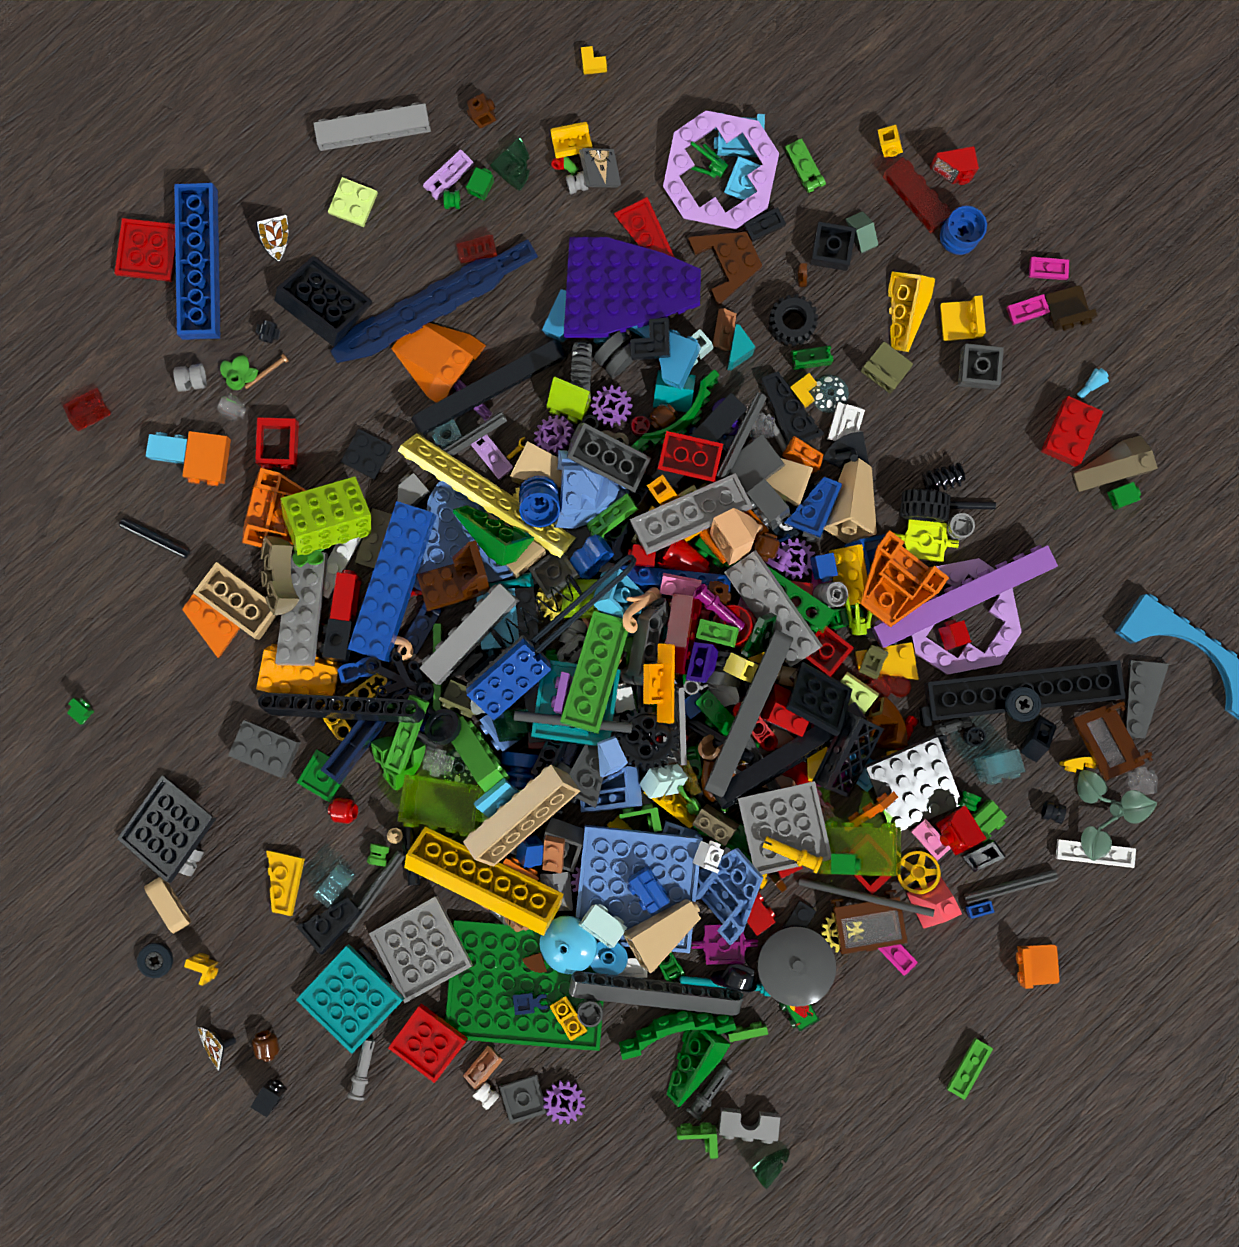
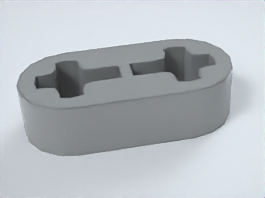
(570, 648)

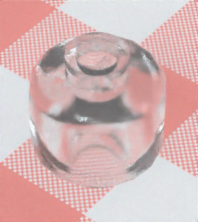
(231, 407)

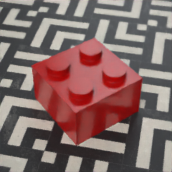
(831, 654)

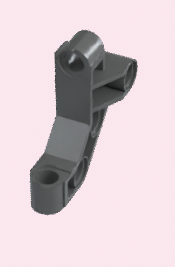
(646, 641)

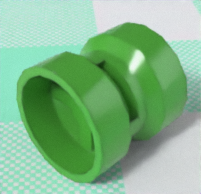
(377, 859)

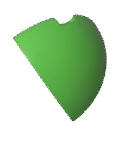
(380, 752)

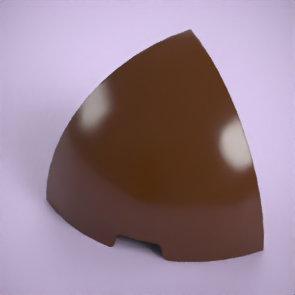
(887, 716)

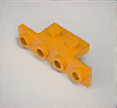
(659, 683)

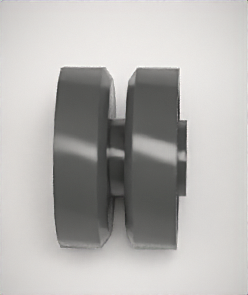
(615, 353)

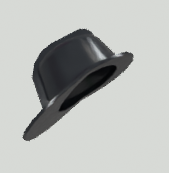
(736, 977)

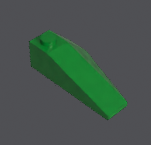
(496, 539)
(698, 1057)

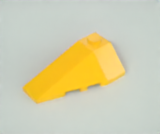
(909, 302)

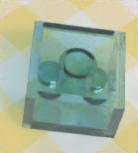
(999, 765)

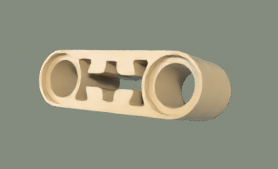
(167, 904)

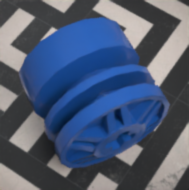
(969, 222)
(539, 501)
(519, 767)

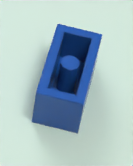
(979, 909)

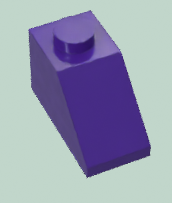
(702, 662)

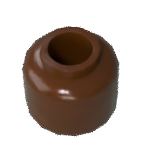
(663, 416)
(766, 546)
(265, 1046)

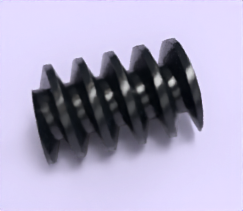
(944, 477)

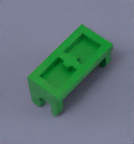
(811, 357)

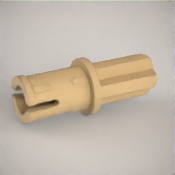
(394, 835)

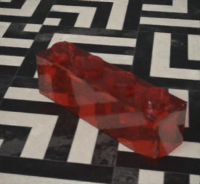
(917, 195)

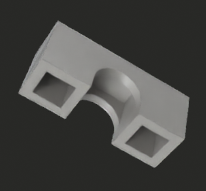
(764, 1129)

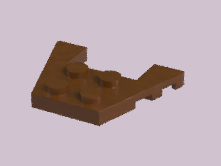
(735, 256)

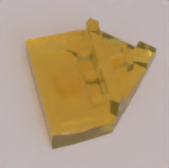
(691, 785)

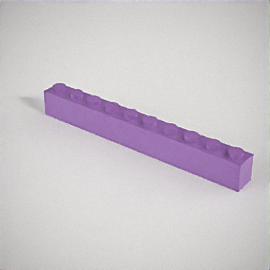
(968, 595)

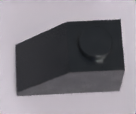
(1038, 739)

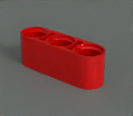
(761, 733)

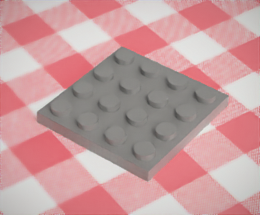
(788, 816)
(421, 949)

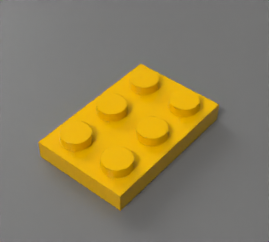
(851, 571)

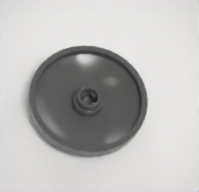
(796, 966)

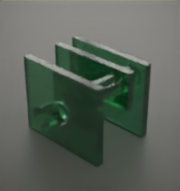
(511, 730)

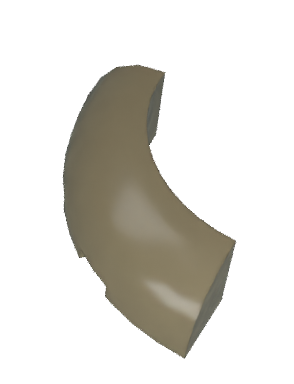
(277, 575)

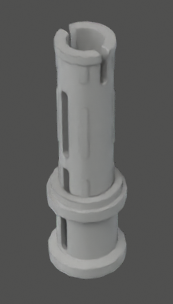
(360, 1078)

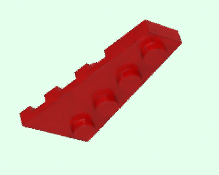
(644, 226)

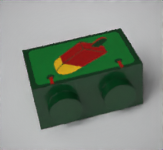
(801, 1016)

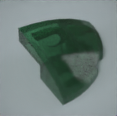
(513, 164)
(770, 1167)

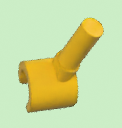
(518, 449)

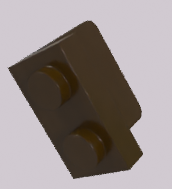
(1069, 308)

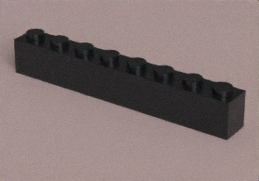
(528, 602)

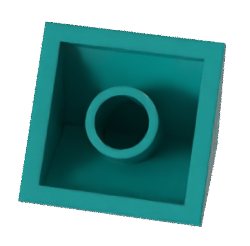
(741, 348)
(679, 399)

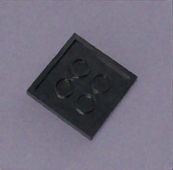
(819, 699)

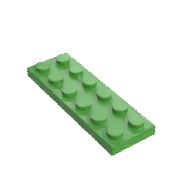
(595, 673)

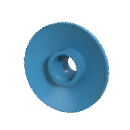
(610, 965)

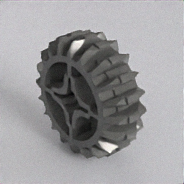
(581, 365)

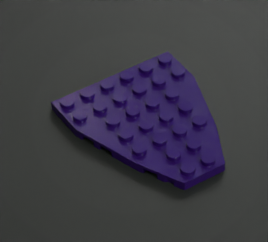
(623, 287)

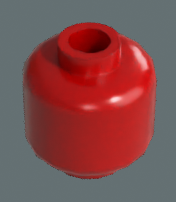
(343, 810)

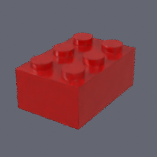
(1072, 431)
(690, 456)

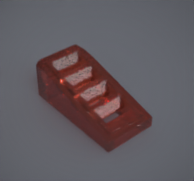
(475, 242)

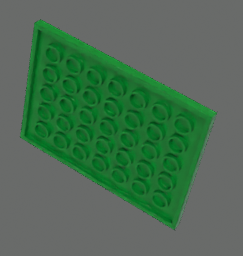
(482, 995)

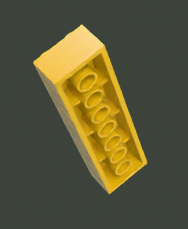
(494, 887)

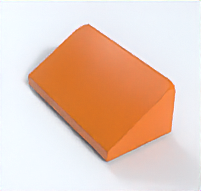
(804, 454)

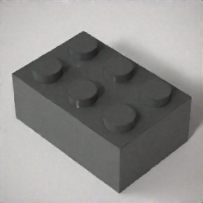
(264, 749)

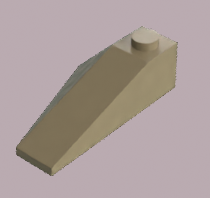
(1123, 461)

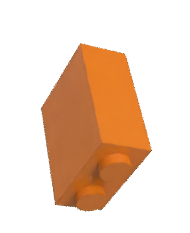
(206, 458)

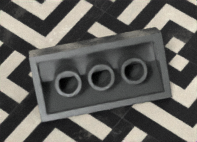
(607, 457)

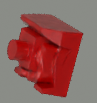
(960, 831)

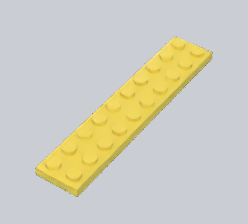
(481, 491)

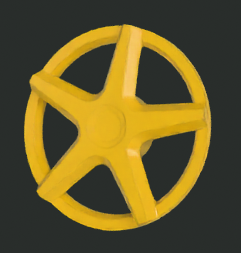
(919, 872)

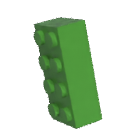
(478, 756)

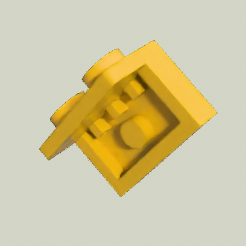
(570, 139)
(204, 965)

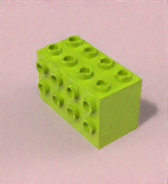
(326, 516)

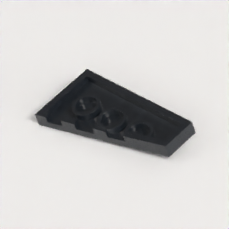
(788, 410)

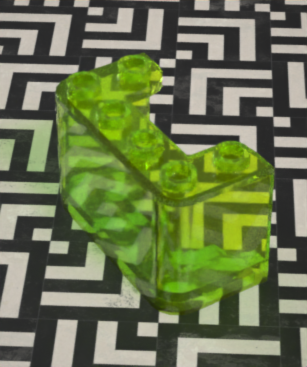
(440, 804)
(875, 846)

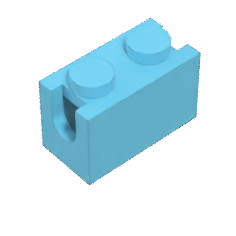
(166, 448)

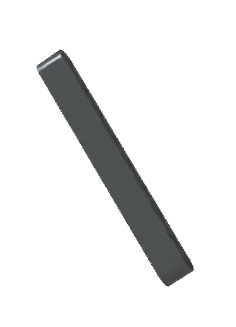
(748, 713)
(655, 993)

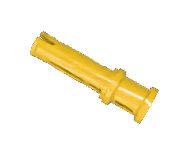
(802, 857)

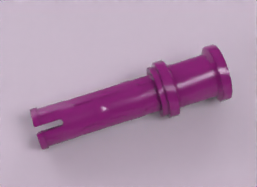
(713, 603)

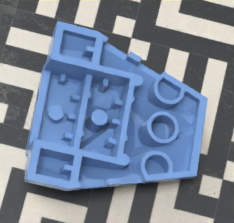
(583, 493)
(730, 892)

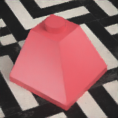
(939, 899)

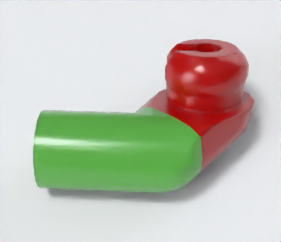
(565, 164)

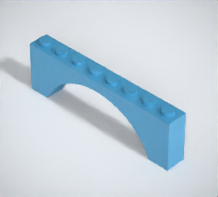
(674, 368)
(1153, 619)

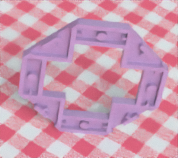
(761, 178)
(971, 657)

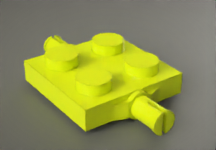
(927, 540)

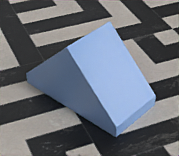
(610, 756)

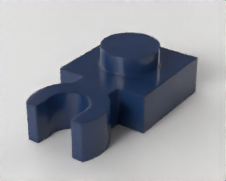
(525, 1003)

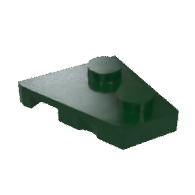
(759, 636)

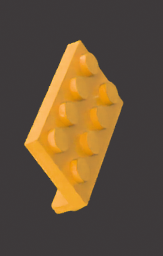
(297, 679)

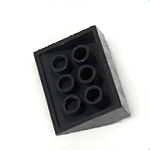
(322, 300)

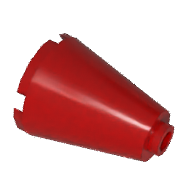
(682, 557)

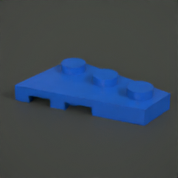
(815, 510)

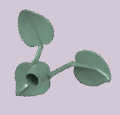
(1133, 806)

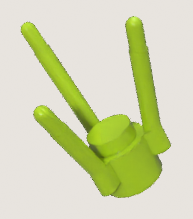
(858, 624)

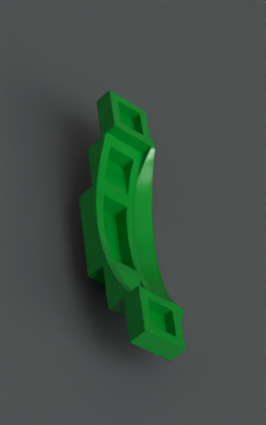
(691, 417)
(674, 1023)

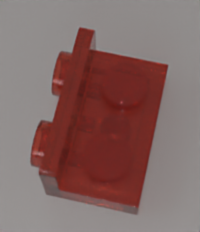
(86, 409)

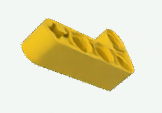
(336, 726)

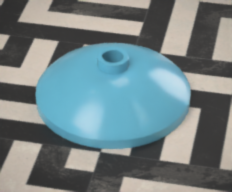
(579, 943)

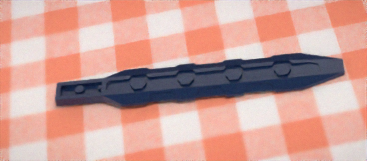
(436, 300)

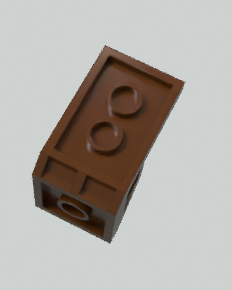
(455, 581)

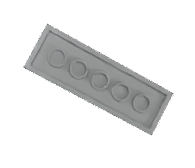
(689, 514)
(765, 596)
(301, 625)

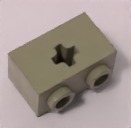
(715, 824)

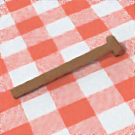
(268, 370)

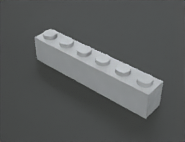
(372, 126)
(469, 634)

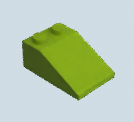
(568, 400)

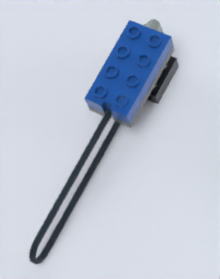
(503, 678)

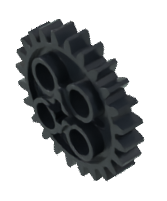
(633, 749)

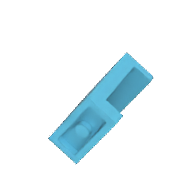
(739, 145)

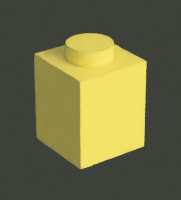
(740, 667)

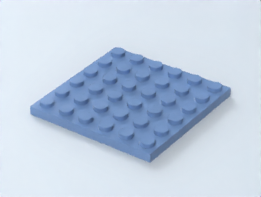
(616, 854)

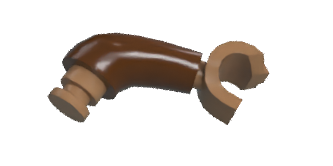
(709, 755)

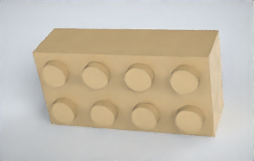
(236, 600)

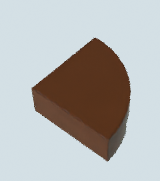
(802, 275)
(777, 881)
(535, 963)

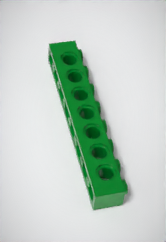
(824, 613)

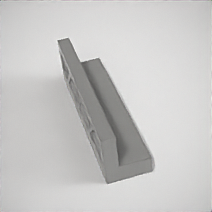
(679, 719)

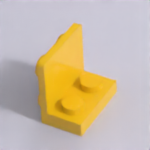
(963, 319)

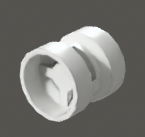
(486, 1095)

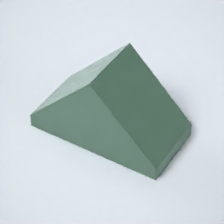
(865, 231)

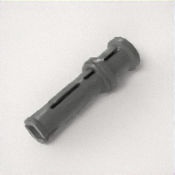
(704, 1100)

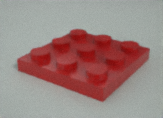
(146, 250)
(427, 1043)

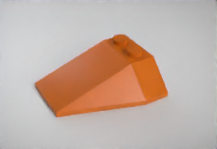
(437, 357)
(265, 510)
(898, 582)

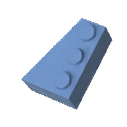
(618, 791)

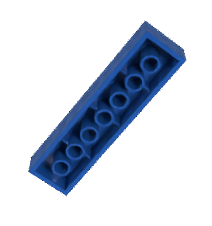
(197, 261)
(392, 581)

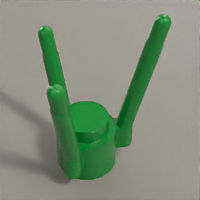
(717, 166)

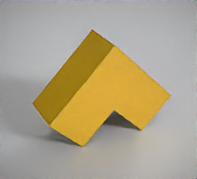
(592, 64)
(802, 388)

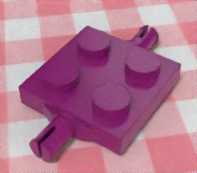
(718, 950)

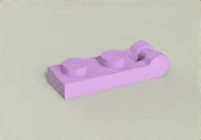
(448, 174)
(492, 457)

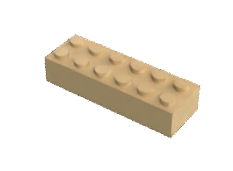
(521, 815)

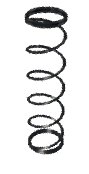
(498, 637)

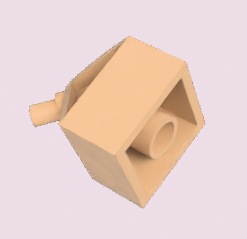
(734, 534)

